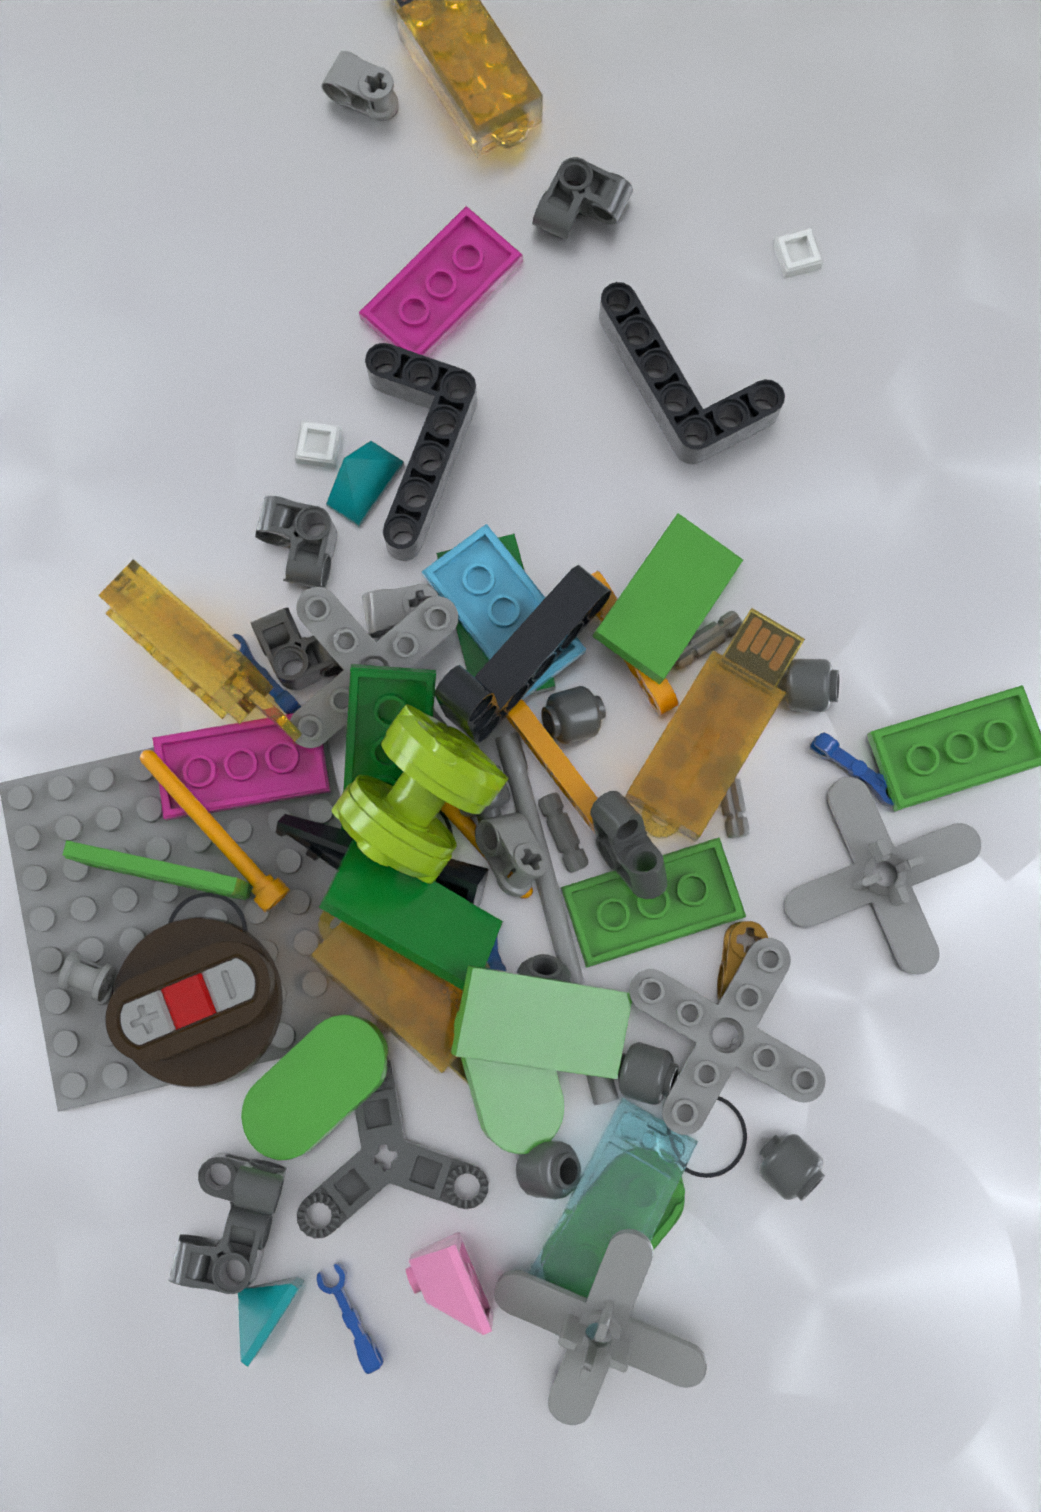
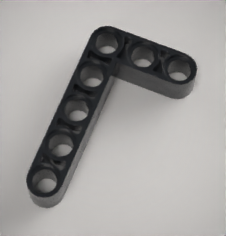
(675, 388)
(430, 444)
(485, 700)

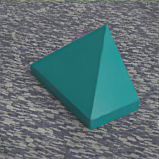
(362, 481)
(260, 1312)

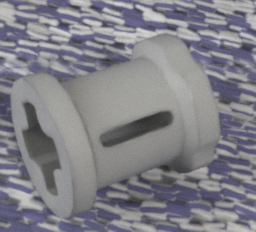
(86, 976)

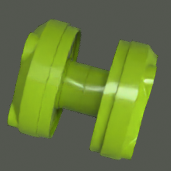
(400, 821)

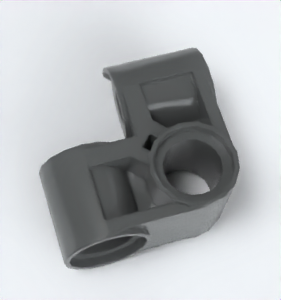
(600, 197)
(287, 524)
(282, 643)
(627, 847)
(253, 1182)
(203, 1261)

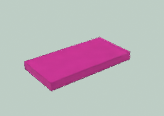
(441, 285)
(240, 766)

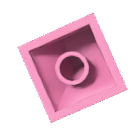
(451, 1283)

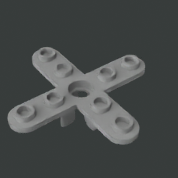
(351, 644)
(858, 886)
(752, 1051)
(610, 1306)

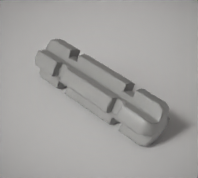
(709, 638)
(734, 807)
(563, 832)

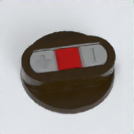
(195, 1003)

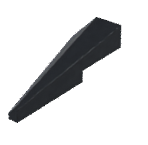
(332, 843)

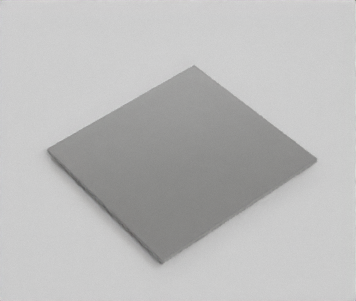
(107, 913)

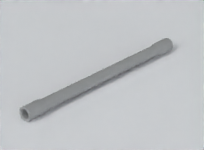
(515, 768)

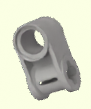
(361, 86)
(389, 606)
(511, 847)

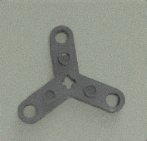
(415, 1169)

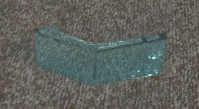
(620, 1189)

